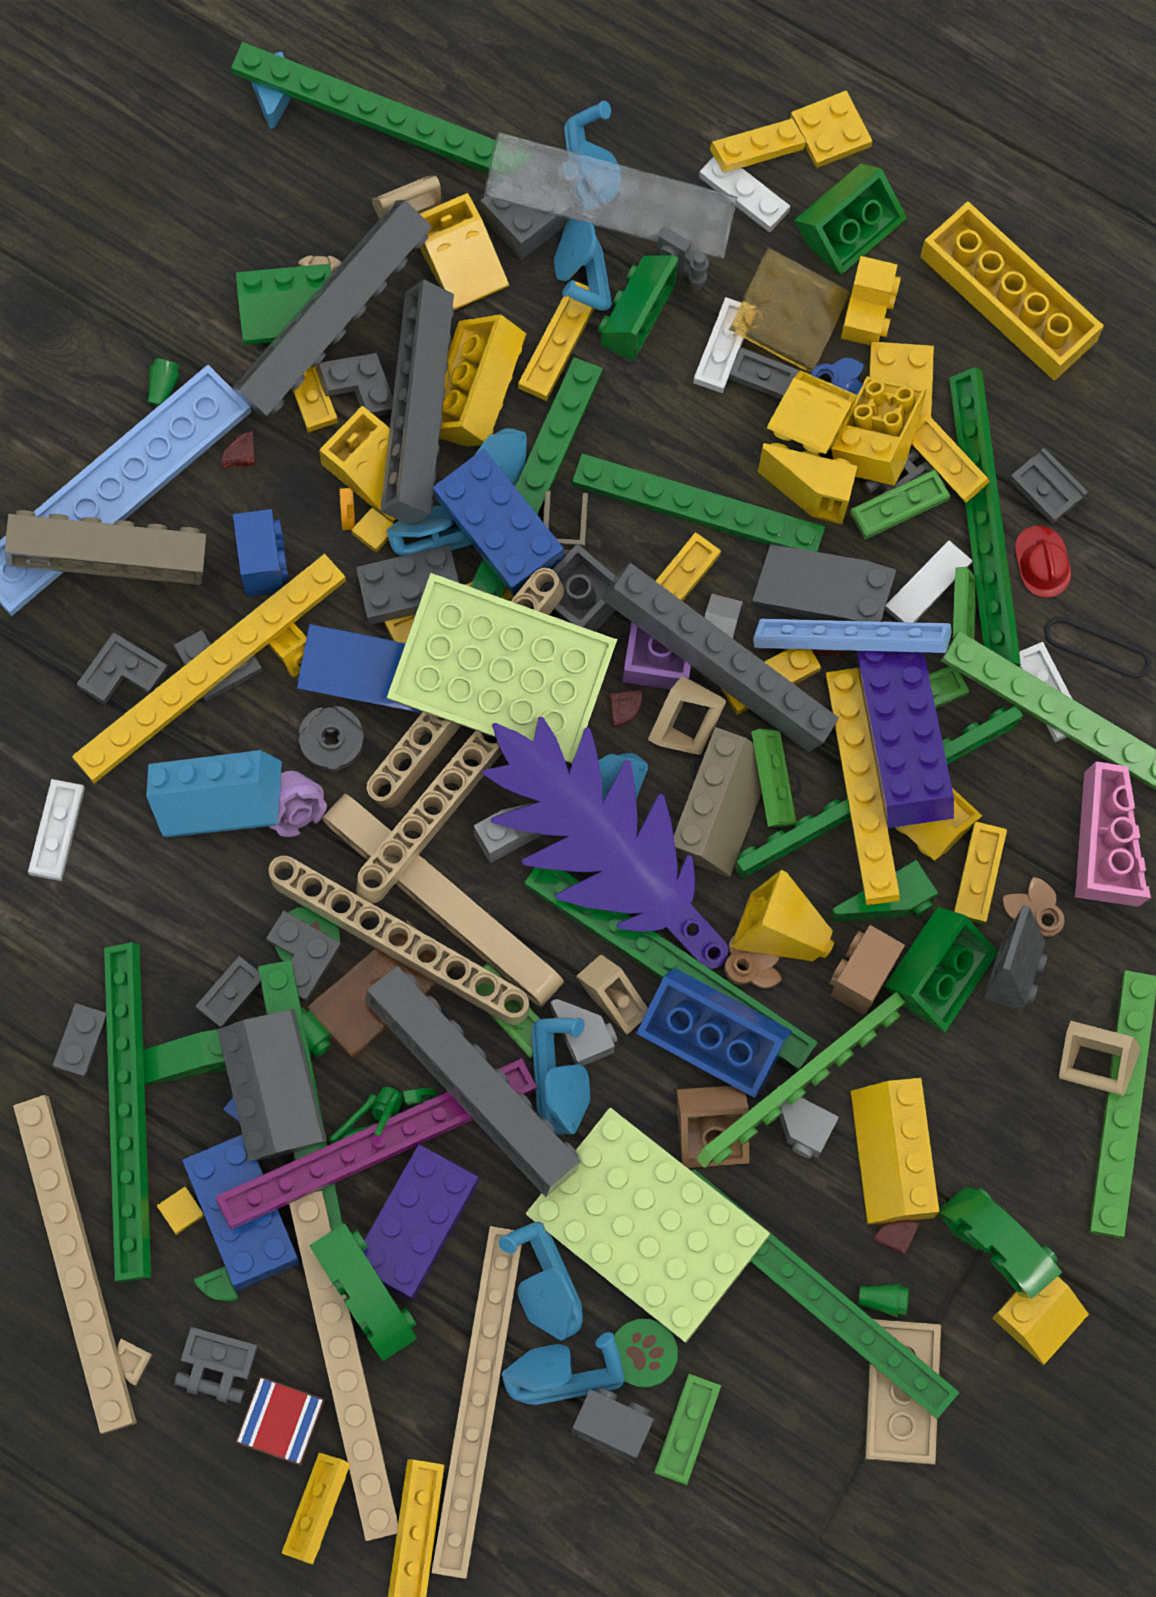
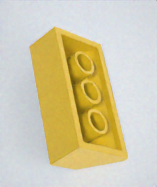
(478, 377)
(894, 1151)

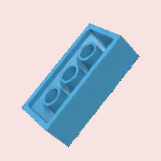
(215, 793)

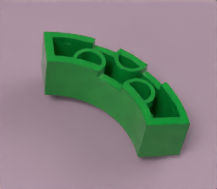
(1016, 1255)
(368, 1299)

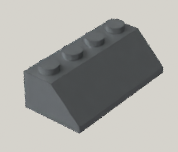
(271, 1085)

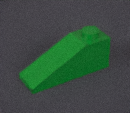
(915, 896)
(184, 1058)

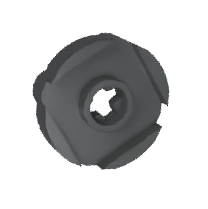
(331, 720)

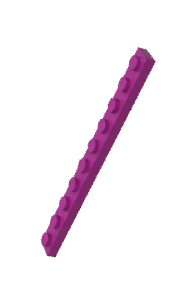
(353, 1154)

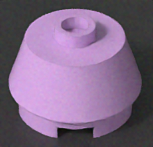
(298, 803)

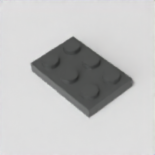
(396, 585)

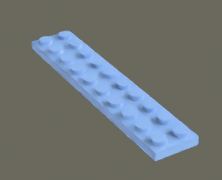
(134, 469)

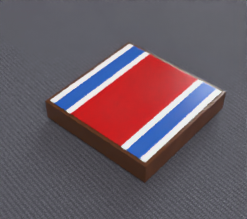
(280, 1421)

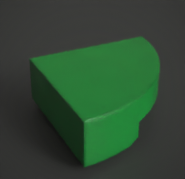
(418, 1096)
(217, 1285)

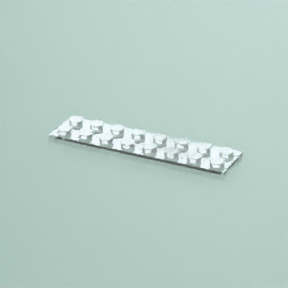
(608, 194)

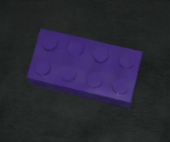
(418, 1221)

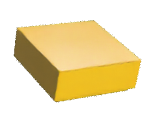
(372, 530)
(180, 1210)

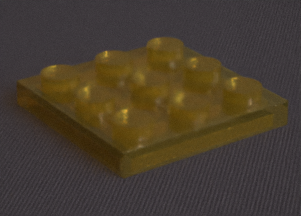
(789, 310)

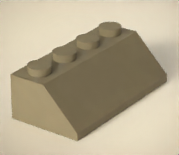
(720, 804)

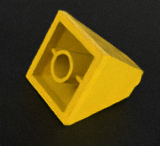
(782, 922)

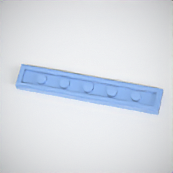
(852, 635)

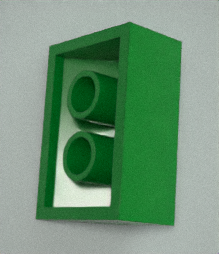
(851, 218)
(274, 297)
(639, 305)
(942, 968)

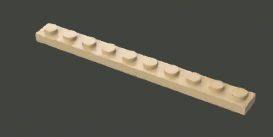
(74, 1265)
(345, 1376)
(476, 1409)

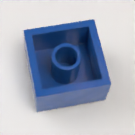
(260, 552)

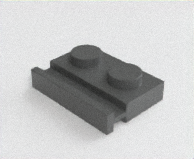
(1048, 486)

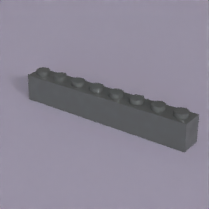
(332, 307)
(417, 403)
(719, 657)
(472, 1080)

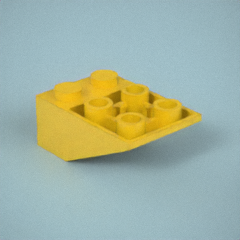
(462, 252)
(811, 412)
(880, 429)
(359, 456)
(810, 481)

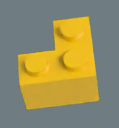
(872, 294)

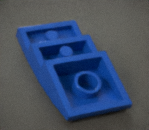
(350, 665)

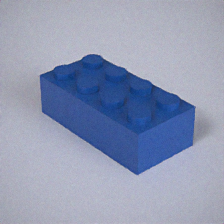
(498, 521)
(714, 1032)
(250, 1250)

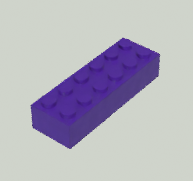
(905, 737)

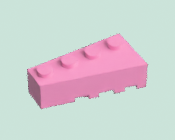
(1109, 846)

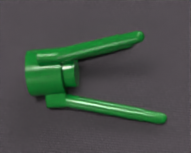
(383, 1107)

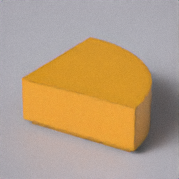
(347, 509)

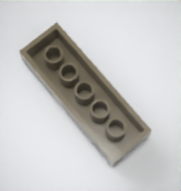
(105, 548)

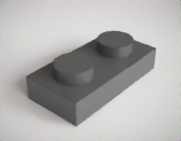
(762, 373)
(230, 993)
(80, 1040)

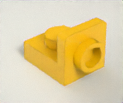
(290, 648)

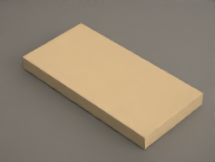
(895, 1423)

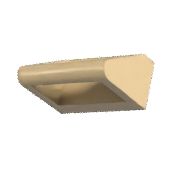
(420, 194)
(686, 690)
(1104, 1041)

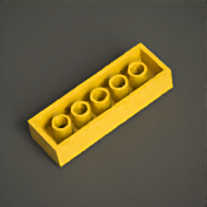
(1011, 290)

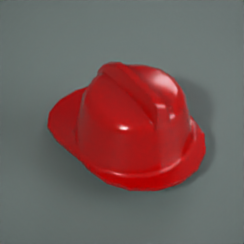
(1043, 561)

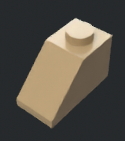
(613, 993)

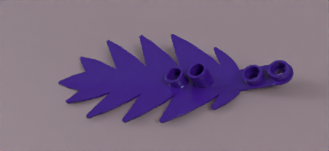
(602, 836)

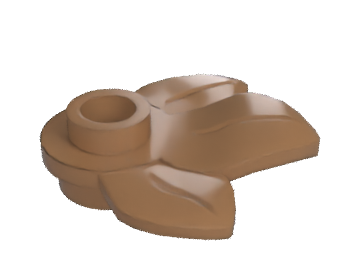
(1042, 903)
(758, 968)

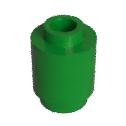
(316, 1034)

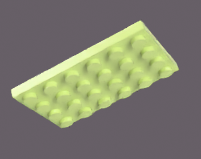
(499, 664)
(650, 1225)

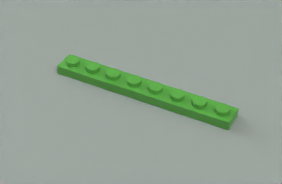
(1051, 707)
(792, 1089)
(1123, 1112)

